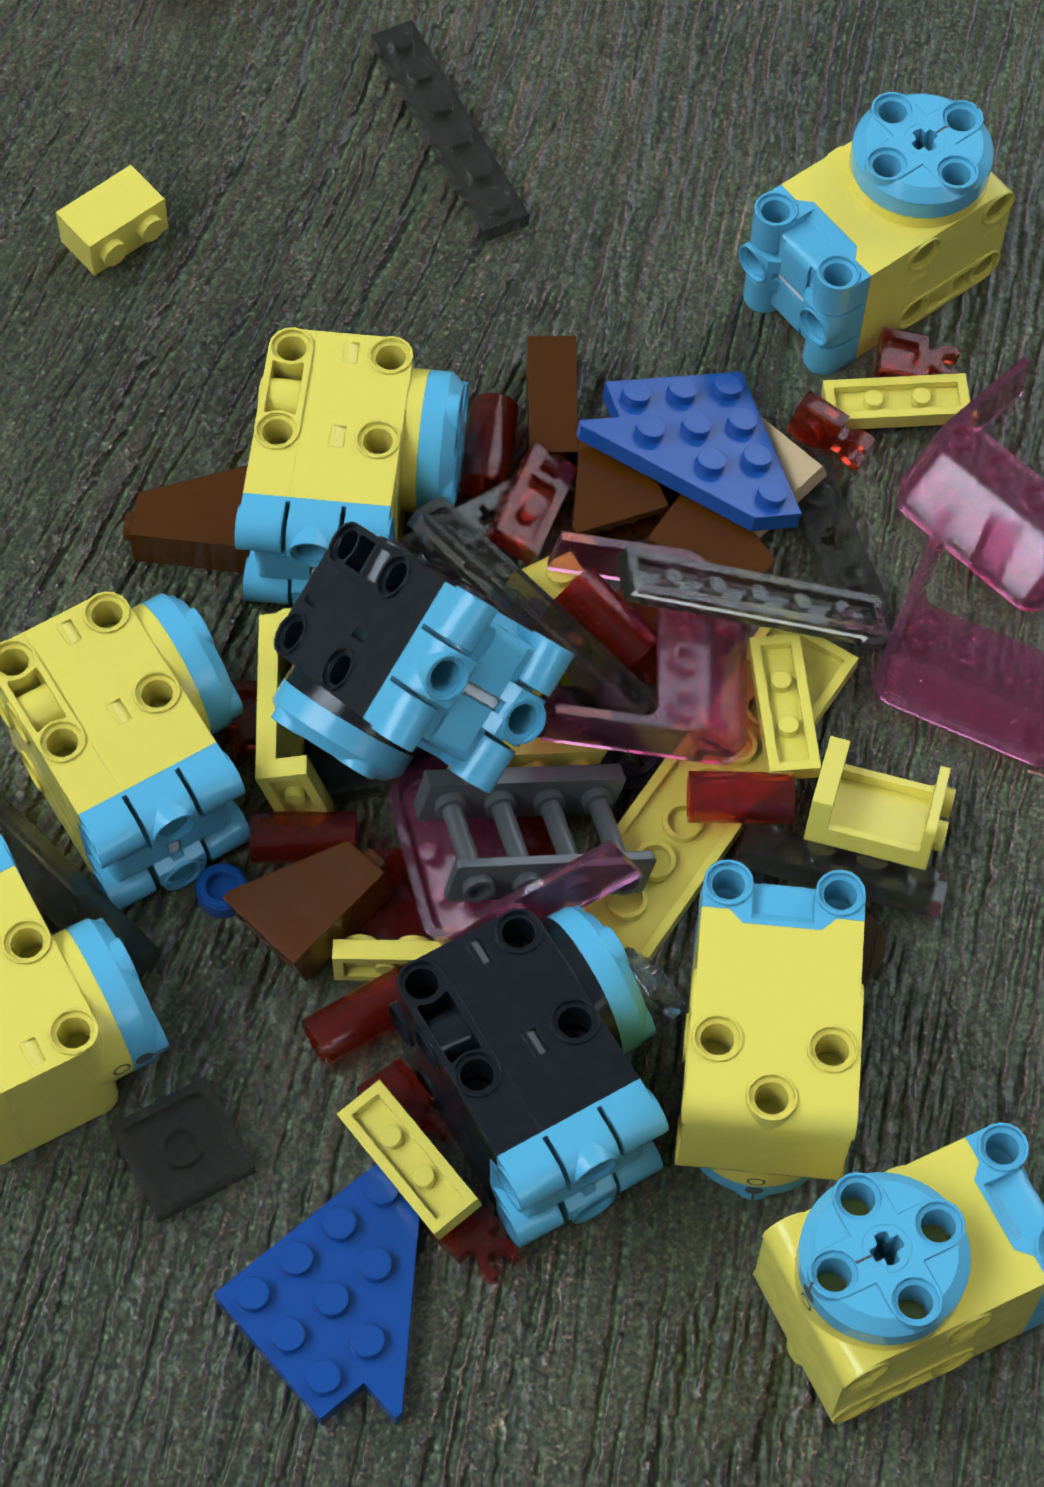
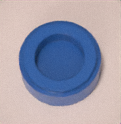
(214, 884)

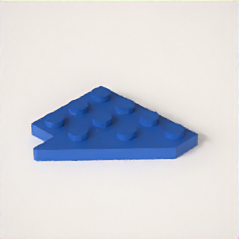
(699, 441)
(336, 1299)

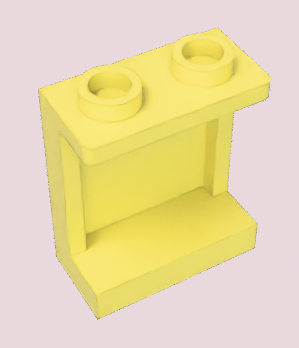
(878, 811)

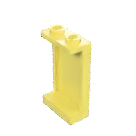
(280, 766)

